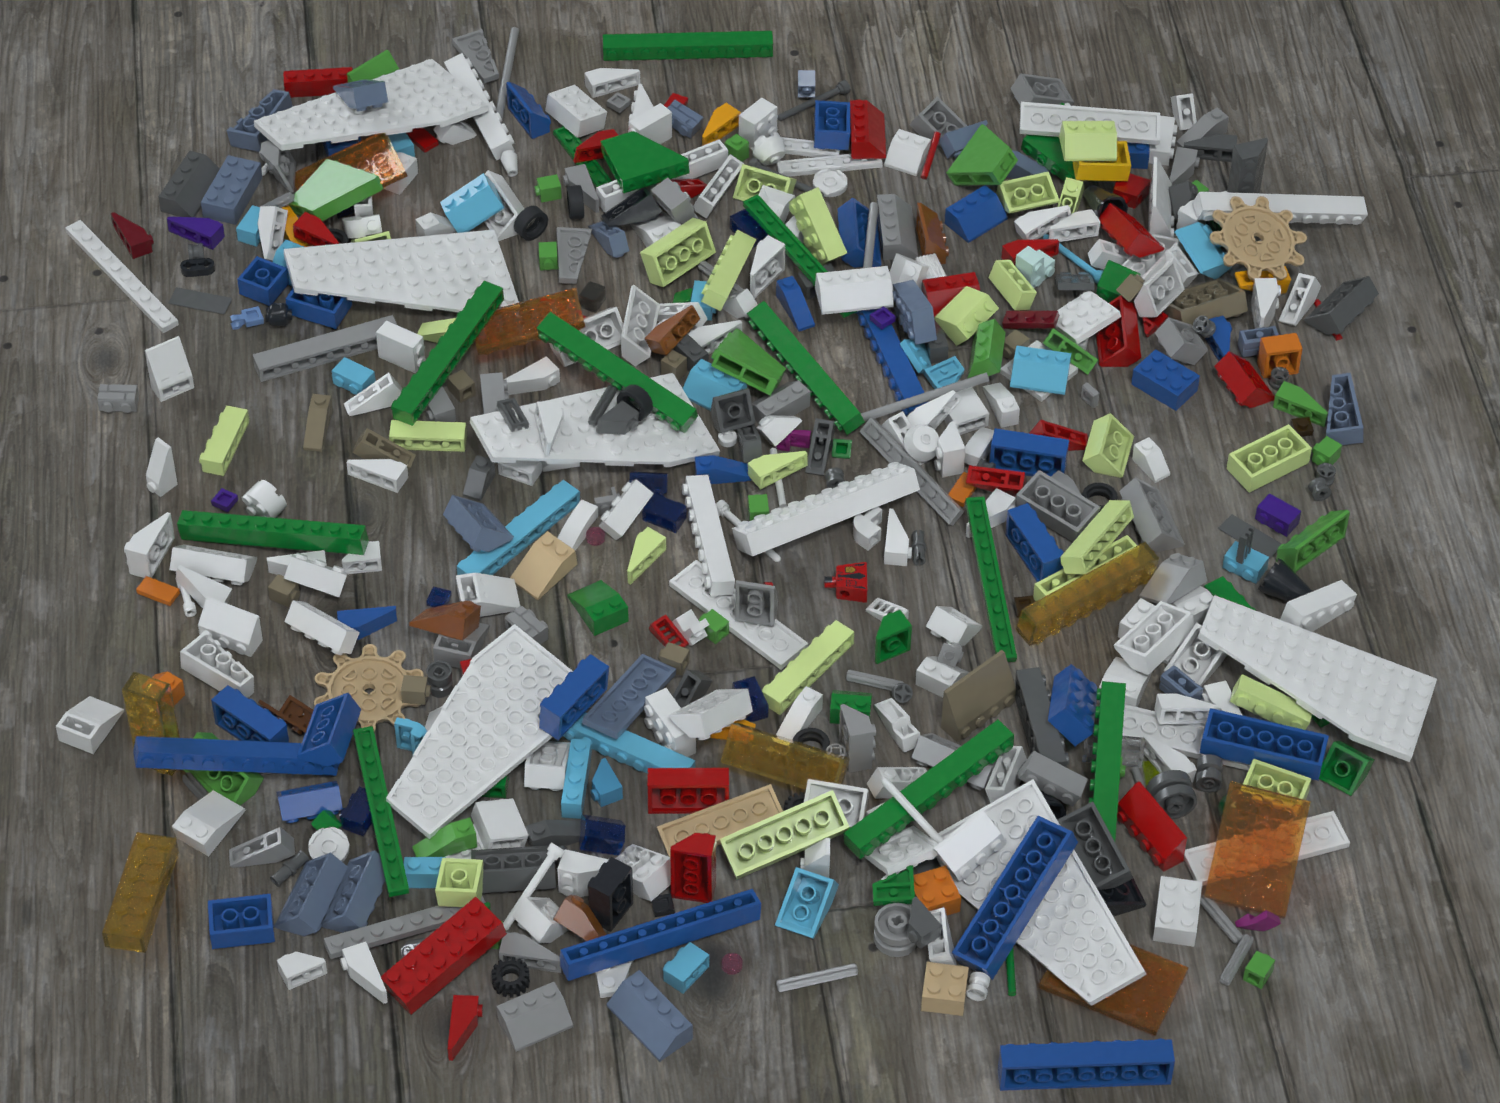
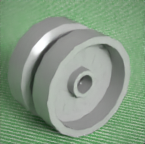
(892, 930)

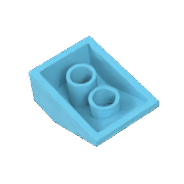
(806, 902)

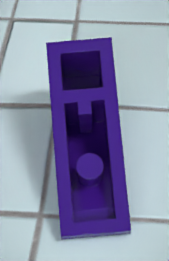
(197, 230)

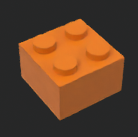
(1279, 352)
(937, 890)

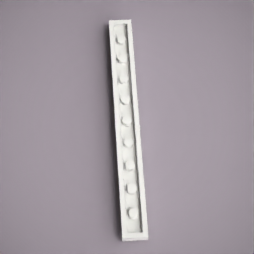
(122, 276)

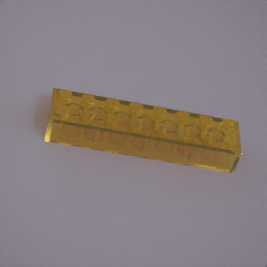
(1087, 594)

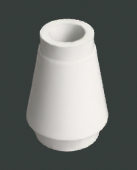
(509, 161)

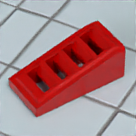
(665, 621)

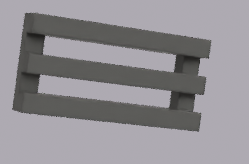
(509, 414)
(1245, 544)

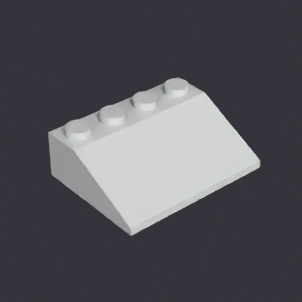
(1160, 202)

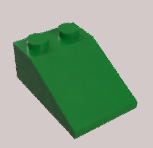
(599, 607)

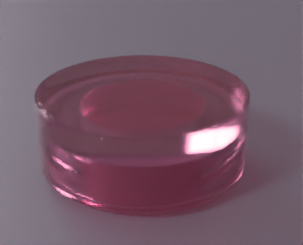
(595, 536)
(732, 963)

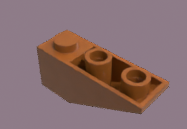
(671, 331)

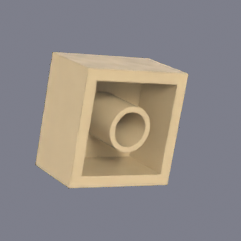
(944, 988)

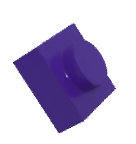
(882, 317)
(224, 500)

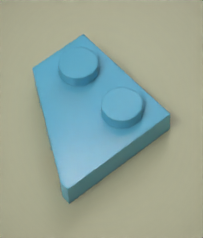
(917, 354)
(944, 372)

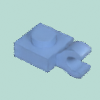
(249, 317)

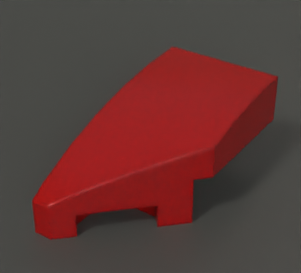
(1151, 324)

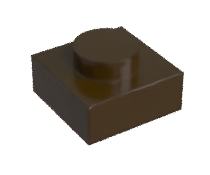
(1302, 426)
(1022, 602)

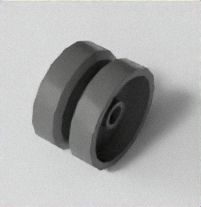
(1173, 792)

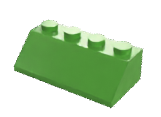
(1314, 539)
(232, 785)

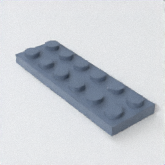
(627, 696)

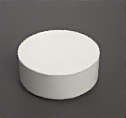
(727, 438)

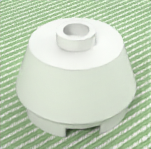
(769, 149)
(921, 442)

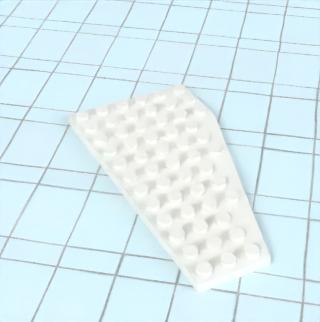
(416, 99)
(408, 271)
(578, 441)
(1350, 688)
(480, 732)
(1072, 925)

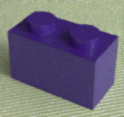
(1278, 515)

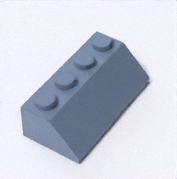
(476, 524)
(356, 894)
(312, 895)
(650, 1016)

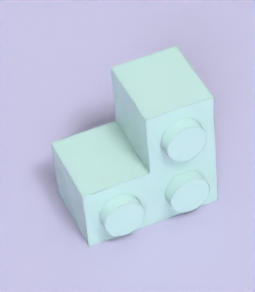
(1035, 265)

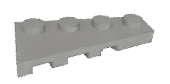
(475, 48)
(571, 252)

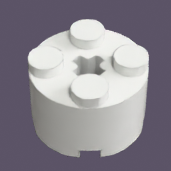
(263, 500)

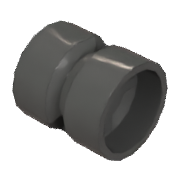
(440, 678)
(1209, 773)

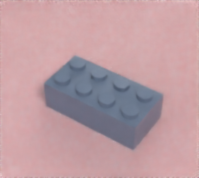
(231, 189)
(914, 312)

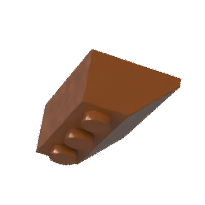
(930, 233)

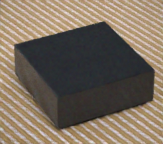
(663, 905)

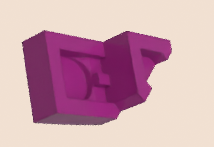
(796, 438)
(1262, 922)

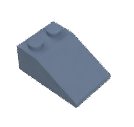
(363, 94)

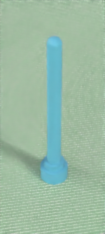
(1096, 274)

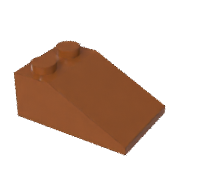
(451, 620)

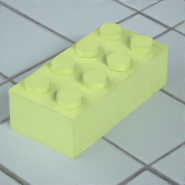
(817, 226)
(678, 252)
(1269, 458)

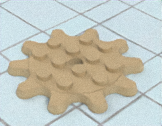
(1272, 228)
(365, 672)

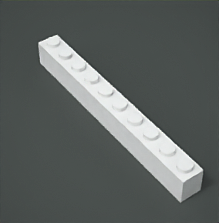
(1304, 208)

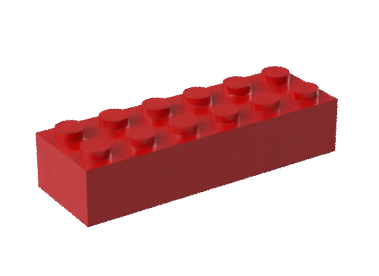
(443, 955)

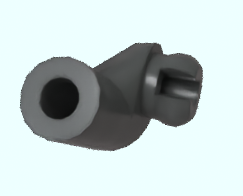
(409, 945)

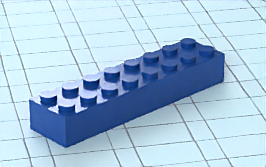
(1015, 897)
(1086, 1064)

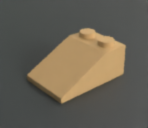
(544, 565)

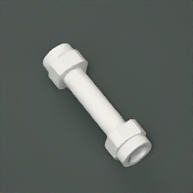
(188, 606)

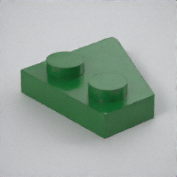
(895, 888)

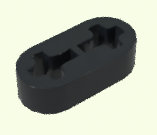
(197, 267)

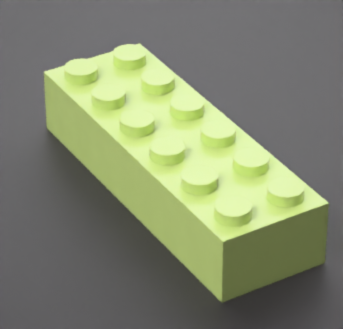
(784, 834)

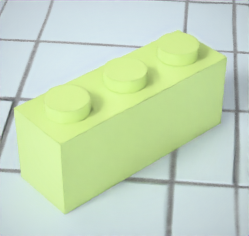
(1012, 285)

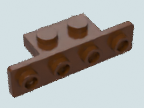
(293, 712)

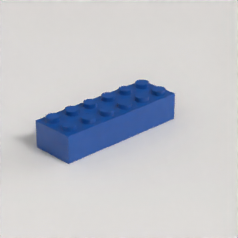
(1247, 738)

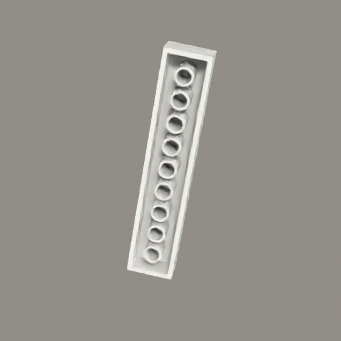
(825, 508)

